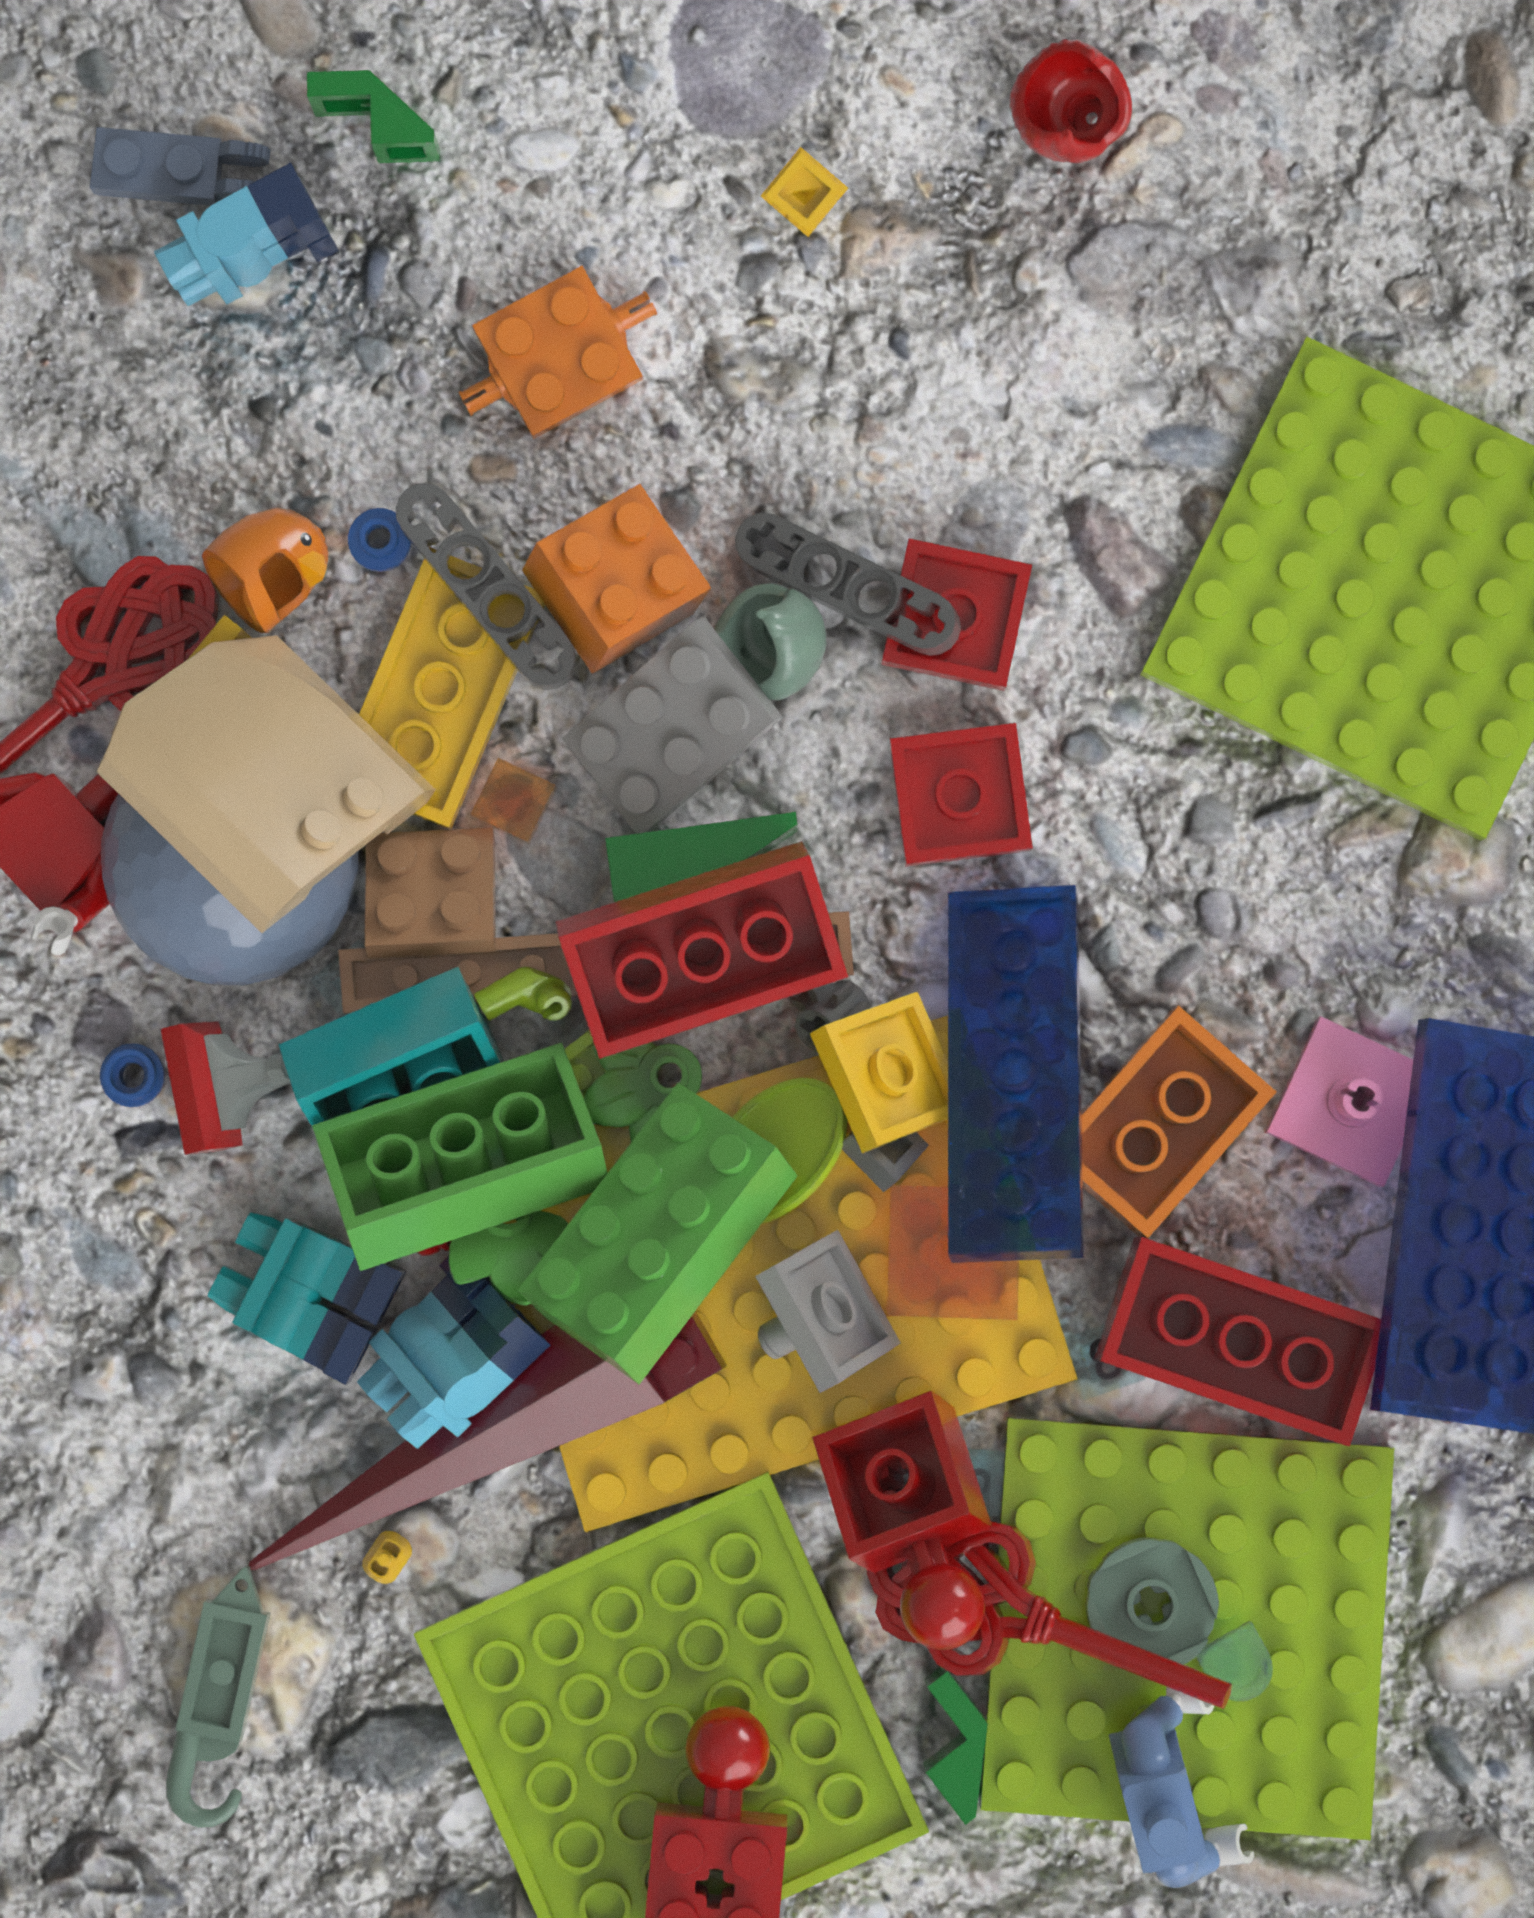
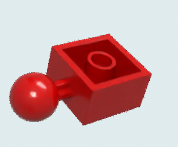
(935, 1508)
(726, 1754)

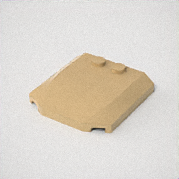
(258, 773)

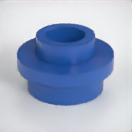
(378, 559)
(112, 1075)

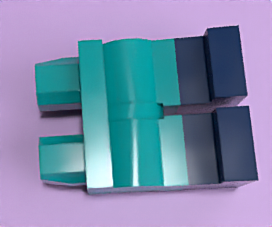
(288, 1290)

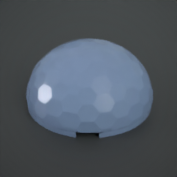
(192, 926)

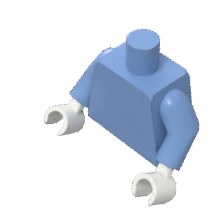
(1162, 1799)

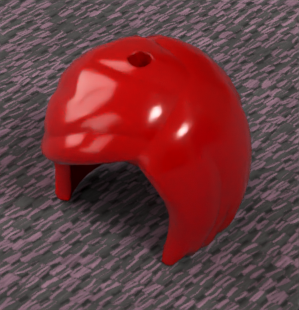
(1059, 83)

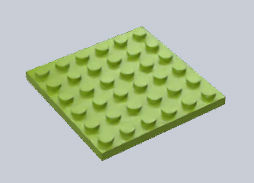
(1371, 592)
(1291, 1546)
(597, 1670)

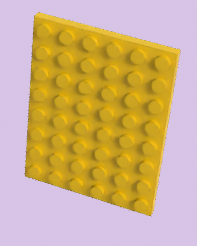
(765, 1409)

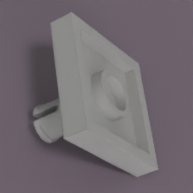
(824, 1313)

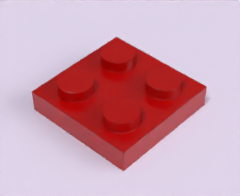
(987, 598)
(960, 794)

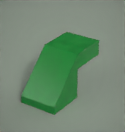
(396, 129)
(958, 1764)

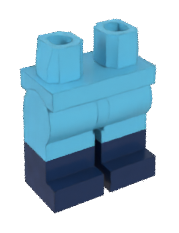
(244, 238)
(450, 1356)

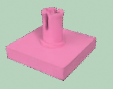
(1346, 1102)

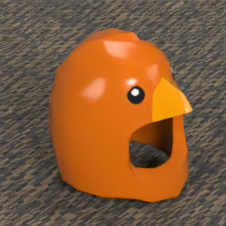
(267, 565)

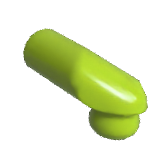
(528, 989)

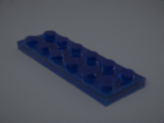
(1014, 1075)

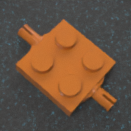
(557, 352)

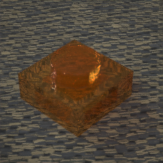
(513, 801)

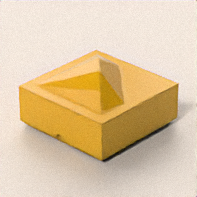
(804, 192)

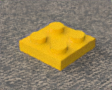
(886, 1070)

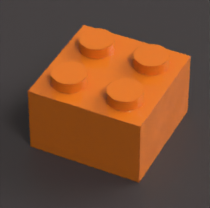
(615, 578)

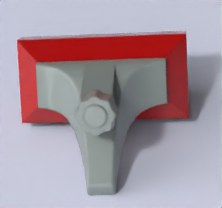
(215, 1084)

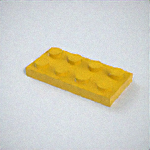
(443, 685)

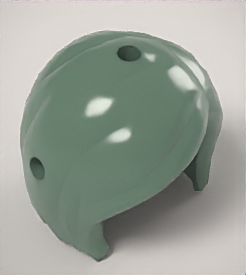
(775, 637)

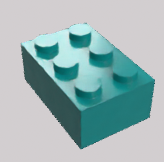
(390, 1048)

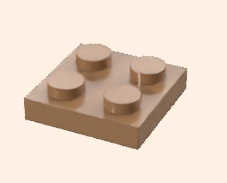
(430, 893)

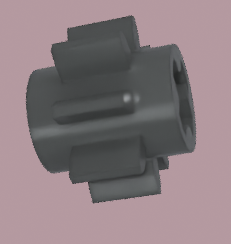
(827, 1005)

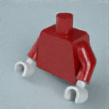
(55, 849)

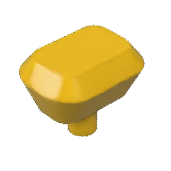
(387, 1557)

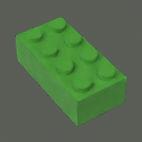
(461, 1156)
(658, 1232)

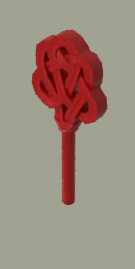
(158, 597)
(1042, 1620)

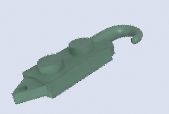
(217, 1695)

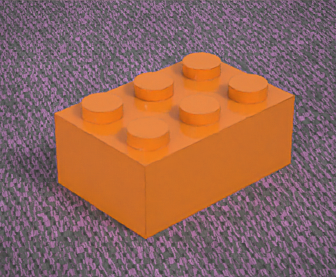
(1165, 1121)

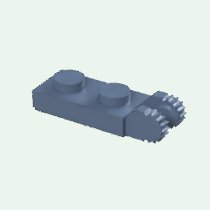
(169, 166)

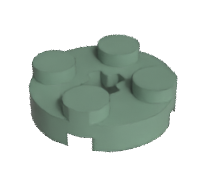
(1163, 1567)

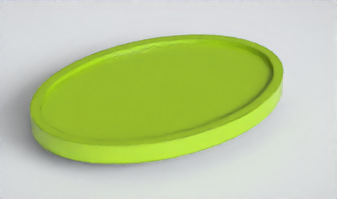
(805, 1126)

